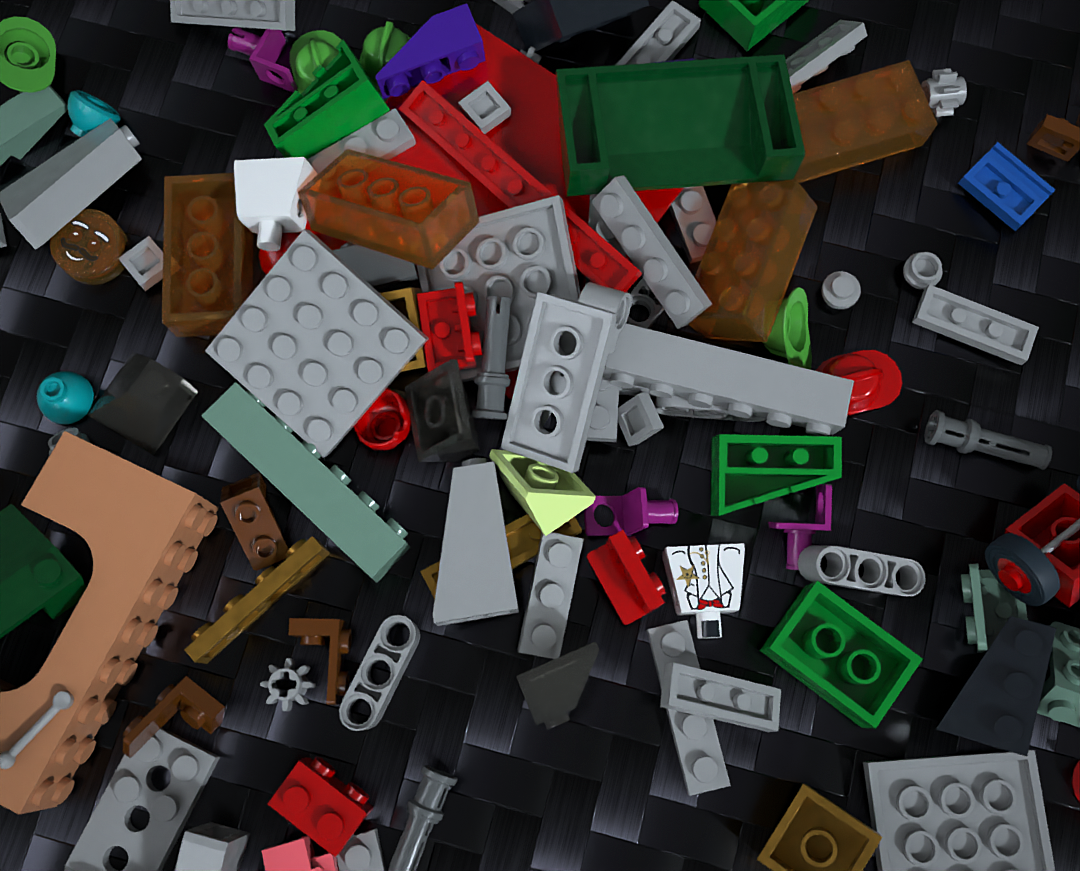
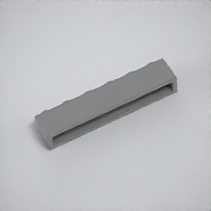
(729, 380)

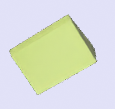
(542, 490)

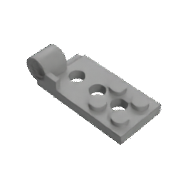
(596, 326)
(132, 786)

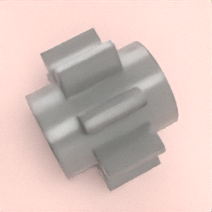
(944, 91)
(284, 674)

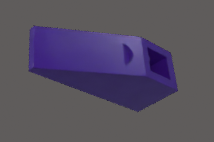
(437, 49)

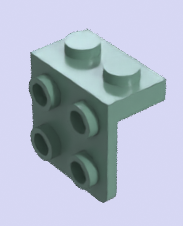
(990, 607)
(1062, 689)

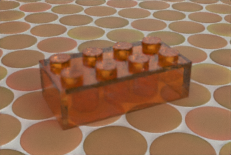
(862, 120)
(390, 207)
(203, 254)
(752, 258)

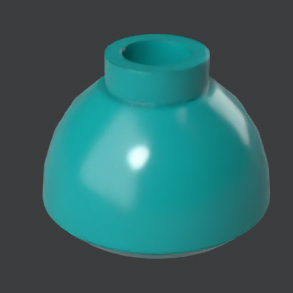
(88, 112)
(65, 397)

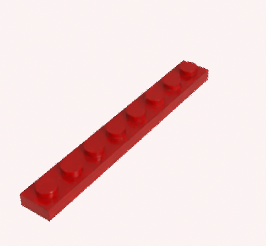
(512, 183)

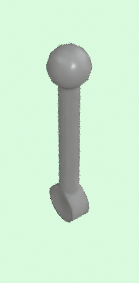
(61, 700)

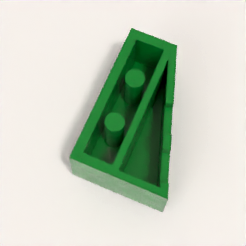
(328, 109)
(769, 466)

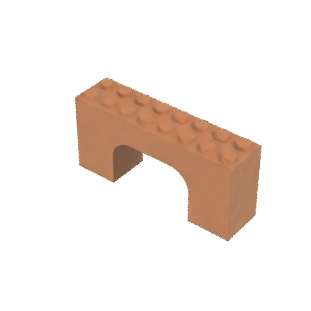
(141, 544)

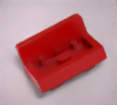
(447, 325)
(625, 577)
(321, 804)

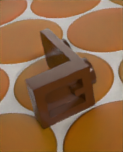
(1056, 137)
(254, 521)
(314, 633)
(196, 708)

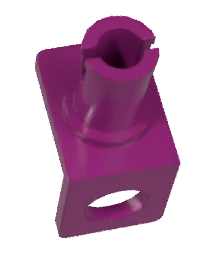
(263, 55)
(631, 513)
(800, 534)

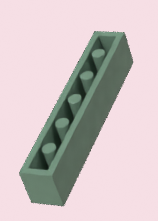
(308, 483)

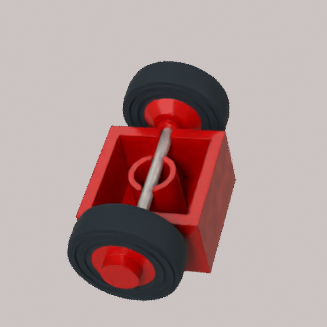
(1041, 551)

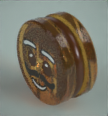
(90, 247)

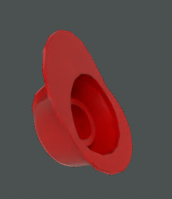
(874, 377)

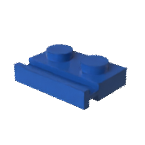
(1006, 186)

